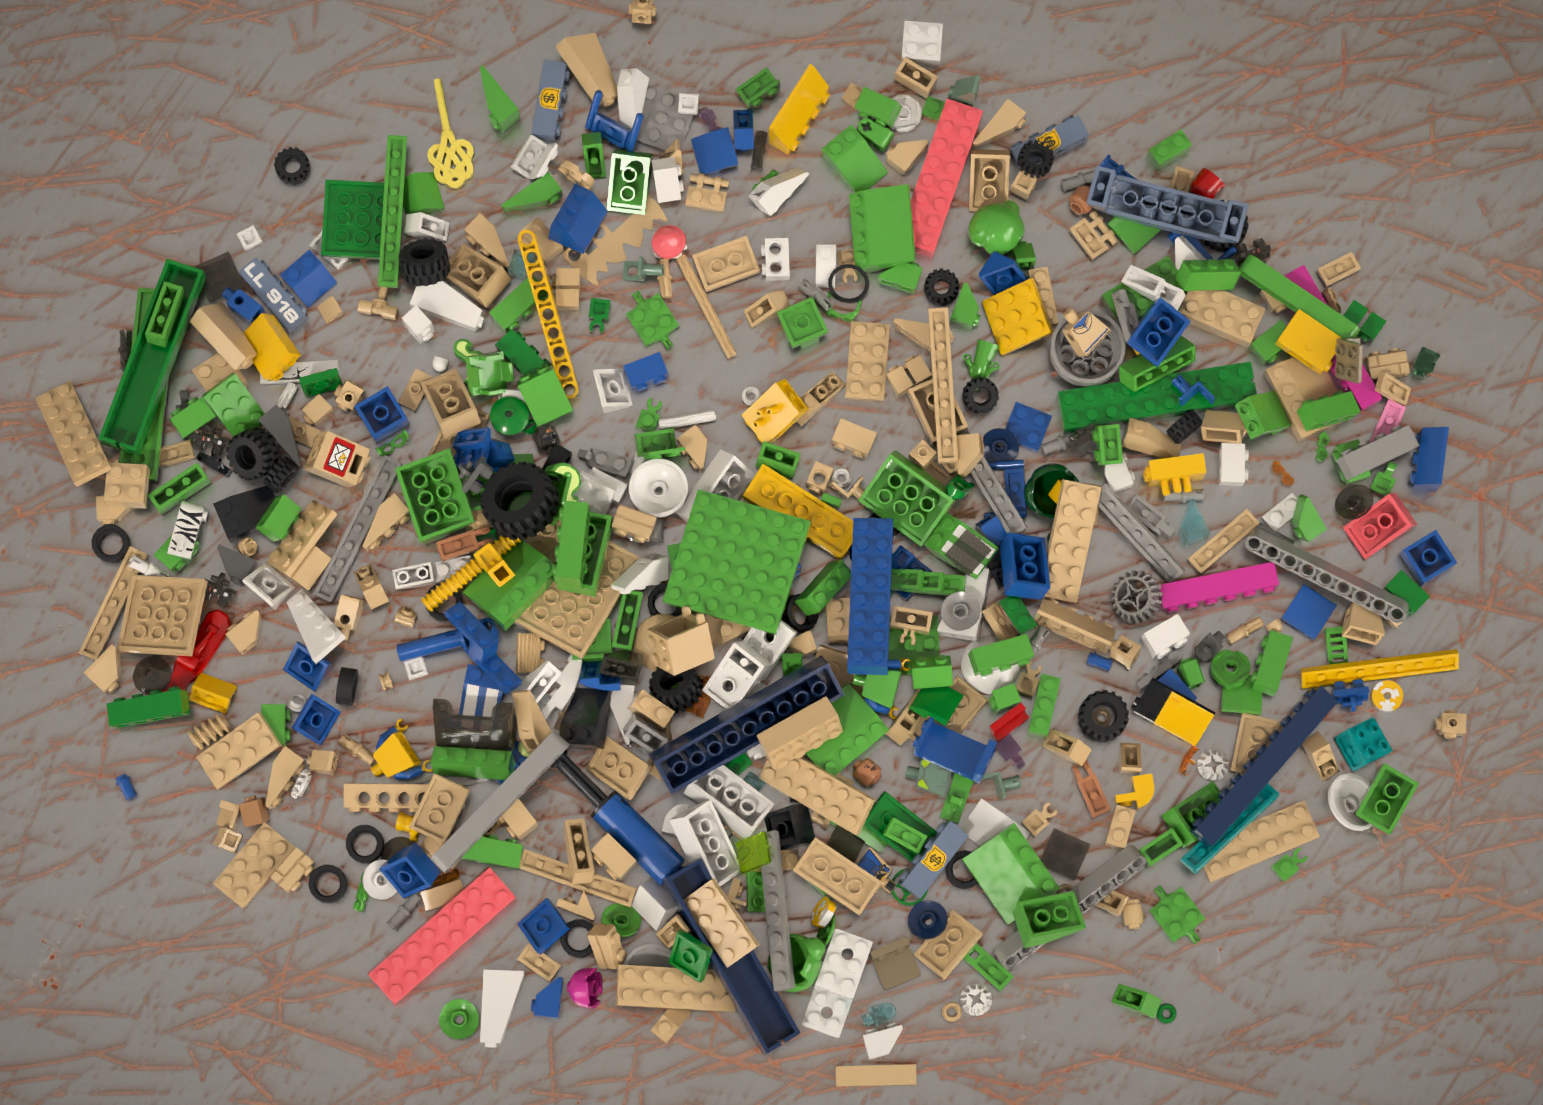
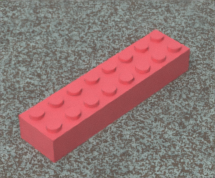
(942, 173)
(441, 935)

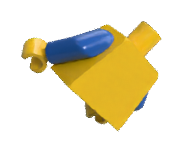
(396, 756)

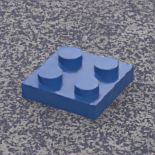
(1028, 426)
(543, 926)

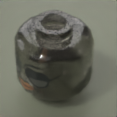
(546, 438)

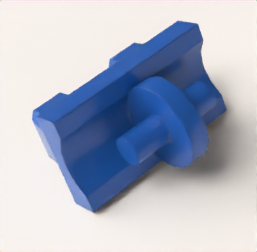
(1352, 696)

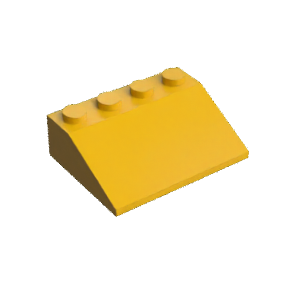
(798, 111)

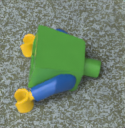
(882, 689)

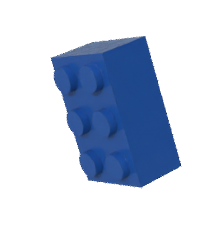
(1024, 566)

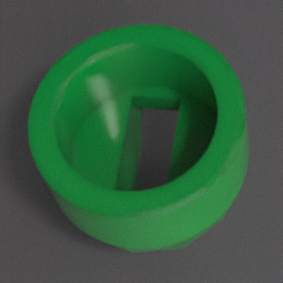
(531, 430)

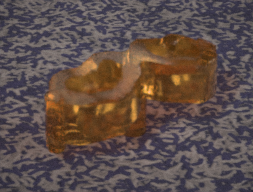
(1280, 470)
(1187, 759)
(441, 879)

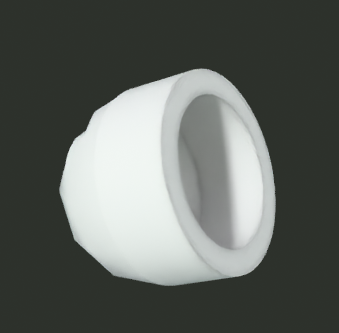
(440, 364)

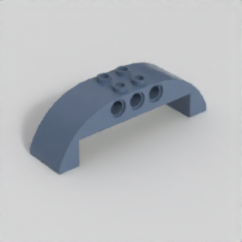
(1166, 207)

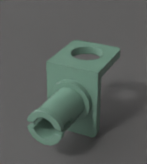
(643, 269)
(1003, 784)

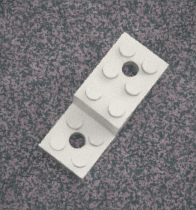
(746, 664)
(837, 983)

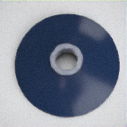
(995, 453)
(921, 913)

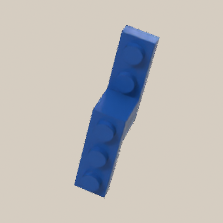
(483, 648)

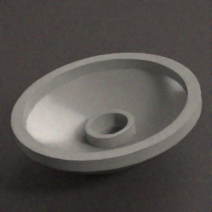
(649, 955)

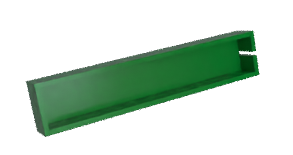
(149, 366)
(1117, 403)

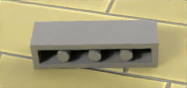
(1378, 452)

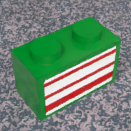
(1017, 615)

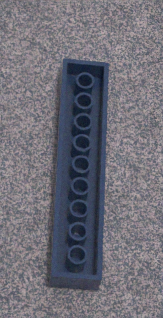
(738, 726)

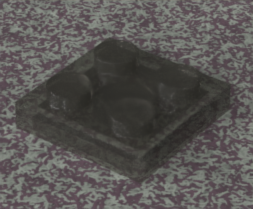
(220, 275)
(1064, 854)

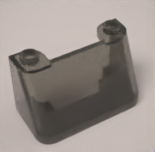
(475, 731)

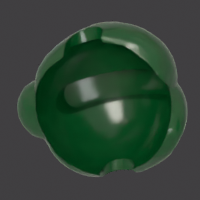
(1041, 483)

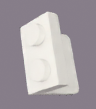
(534, 158)

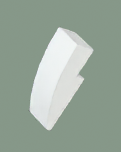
(1153, 286)

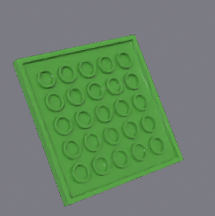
(737, 561)

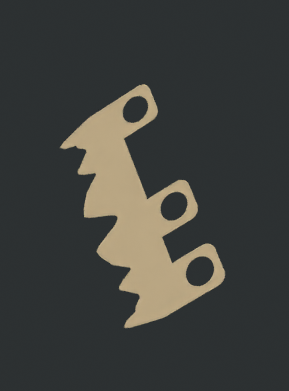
(611, 244)

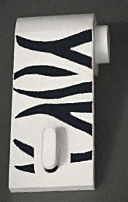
(186, 529)

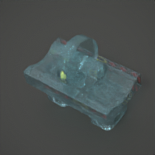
(879, 1014)

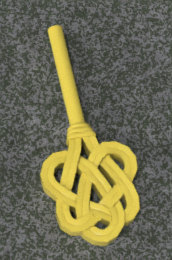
(442, 149)

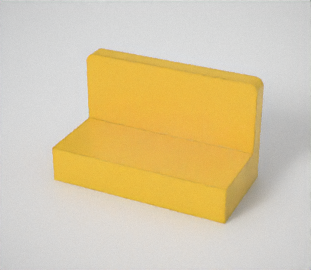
(212, 692)

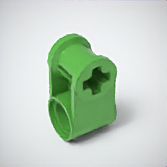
(876, 134)

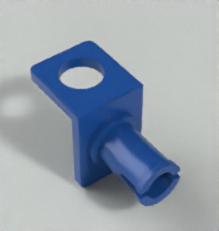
(1189, 391)

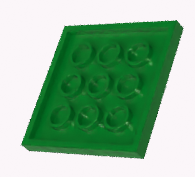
(352, 219)

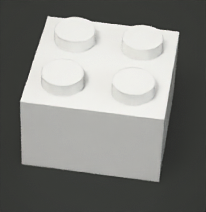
(922, 43)
(1165, 636)

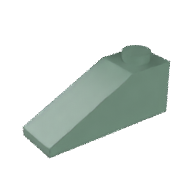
(965, 90)

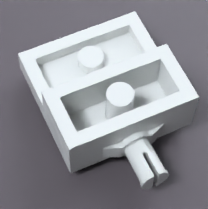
(595, 493)

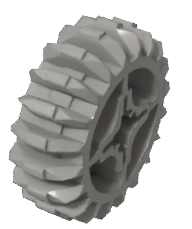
(1129, 585)

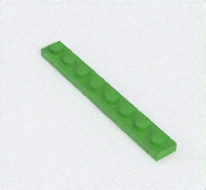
(392, 211)

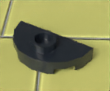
(215, 463)

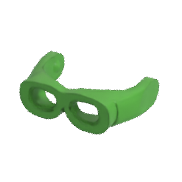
(846, 317)
(404, 435)

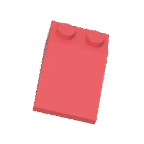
(1380, 526)

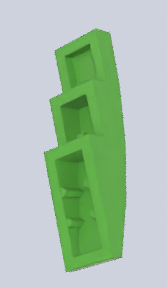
(926, 582)

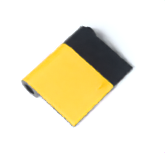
(1173, 711)

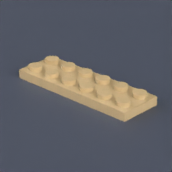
(73, 433)
(1071, 538)
(821, 792)
(1264, 840)
(670, 989)

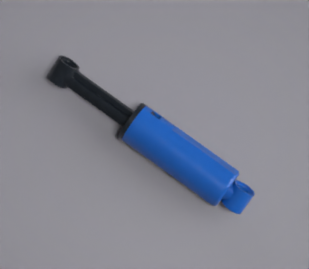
(624, 824)

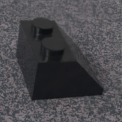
(793, 826)

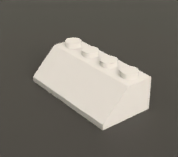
(723, 476)
(734, 800)
(705, 838)

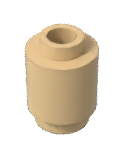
(1133, 914)

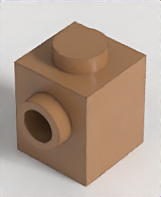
(253, 811)

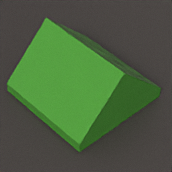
(422, 193)

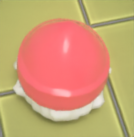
(668, 242)

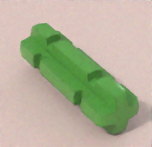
(361, 897)

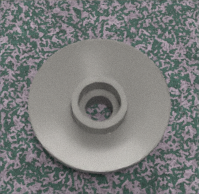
(955, 603)

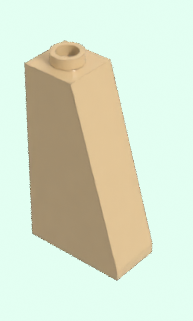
(589, 66)
(224, 335)

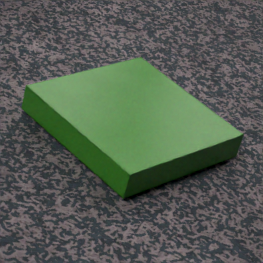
(1242, 699)

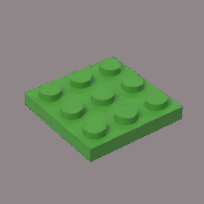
(924, 645)

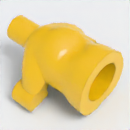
(403, 823)

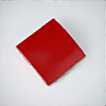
(1008, 722)

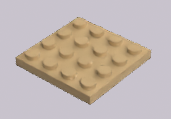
(162, 615)

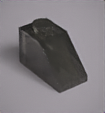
(622, 665)

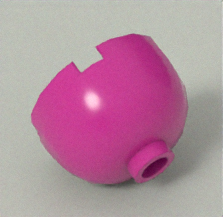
(585, 986)

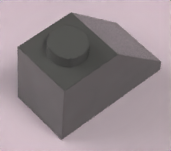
(236, 564)

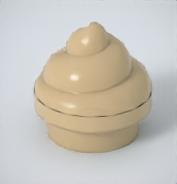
(247, 546)

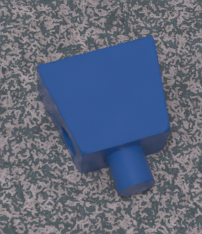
(248, 310)

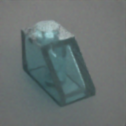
(1193, 525)

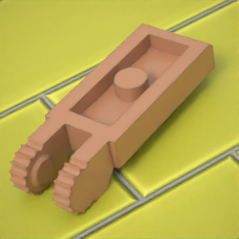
(462, 544)
(1091, 791)

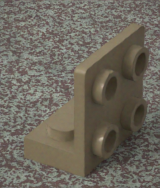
(1349, 359)
(895, 963)

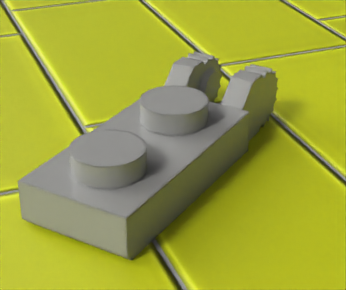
(1159, 670)

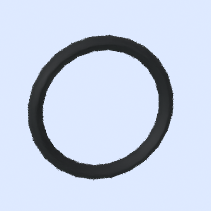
(847, 299)

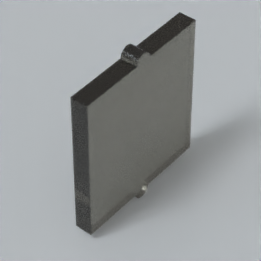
(967, 552)
(846, 843)

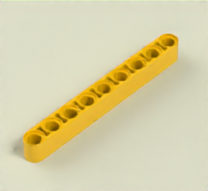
(541, 306)

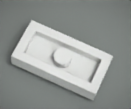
(1280, 513)

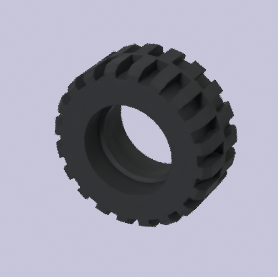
(508, 484)

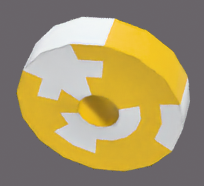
(1393, 690)
(823, 912)

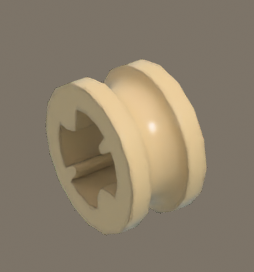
(385, 681)

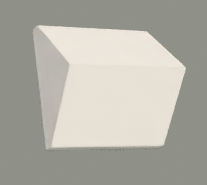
(612, 389)
(269, 585)
(655, 904)

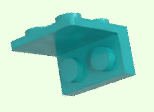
(1363, 744)

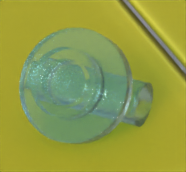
(754, 781)

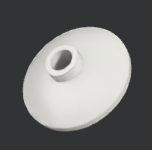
(377, 890)

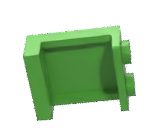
(544, 395)
(1262, 414)

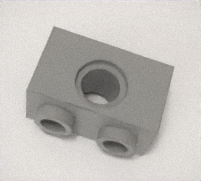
(644, 733)

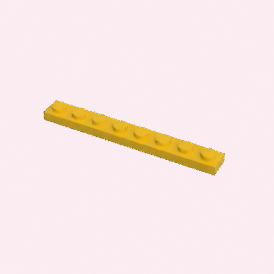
(1380, 668)

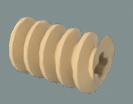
(209, 731)

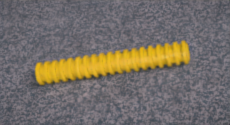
(463, 575)

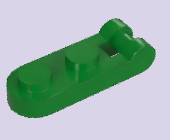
(959, 487)

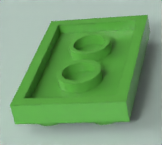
(234, 405)

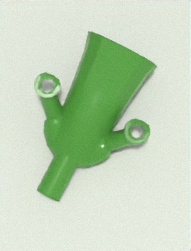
(983, 358)

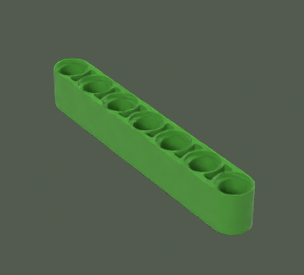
(1295, 297)

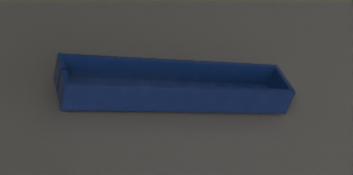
(745, 979)

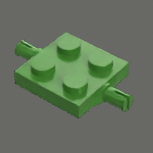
(652, 320)
(1177, 914)

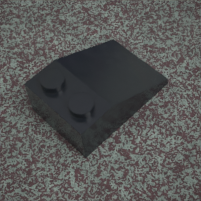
(243, 511)
(586, 718)

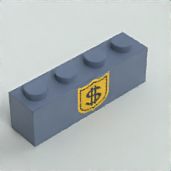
(549, 100)
(1059, 138)
(933, 859)

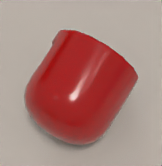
(1206, 184)

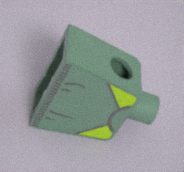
(930, 778)

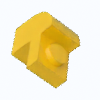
(494, 564)
(1142, 792)

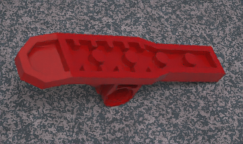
(207, 642)

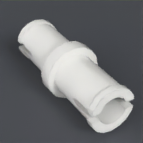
(146, 568)

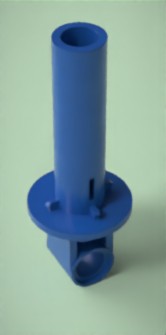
(440, 642)

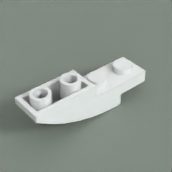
(427, 573)
(568, 683)

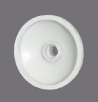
(654, 475)
(989, 683)
(1344, 799)

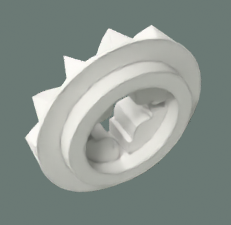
(1208, 772)
(301, 784)
(966, 1001)

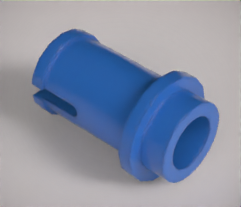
(1099, 661)
(126, 786)

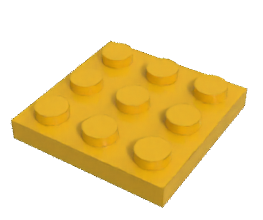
(1017, 316)

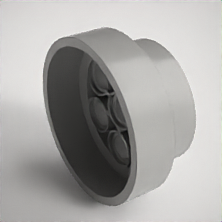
(1109, 361)

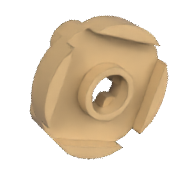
(575, 175)

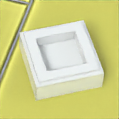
(688, 103)
(249, 238)
(415, 668)

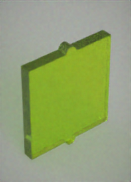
(753, 852)

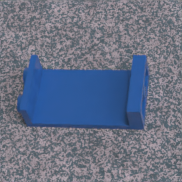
(953, 750)

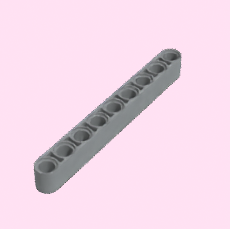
(1336, 574)
(499, 802)
(1087, 893)

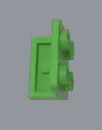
(654, 443)

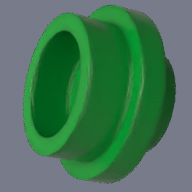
(1166, 1006)

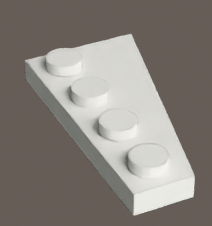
(315, 627)

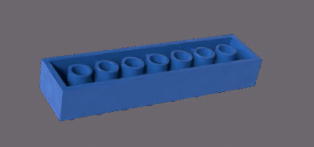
(870, 596)

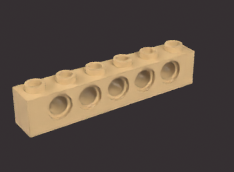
(353, 791)

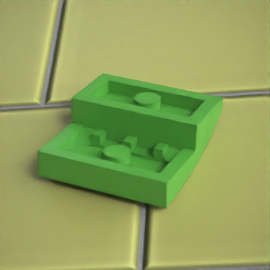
(1132, 233)

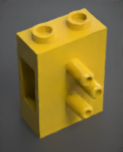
(1309, 342)
(272, 346)
(775, 412)
(1175, 471)

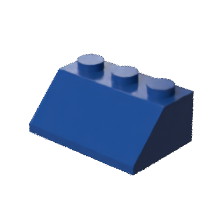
(577, 219)
(1429, 458)

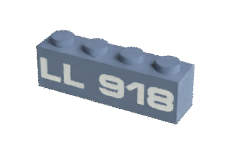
(271, 293)

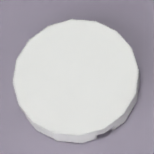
(909, 115)

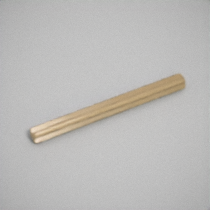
(706, 306)

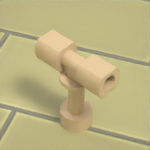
(379, 306)

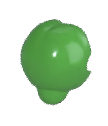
(997, 227)
(806, 960)

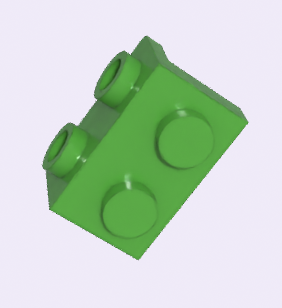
(758, 88)
(1108, 444)

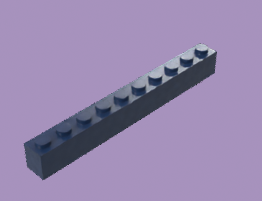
(1263, 765)

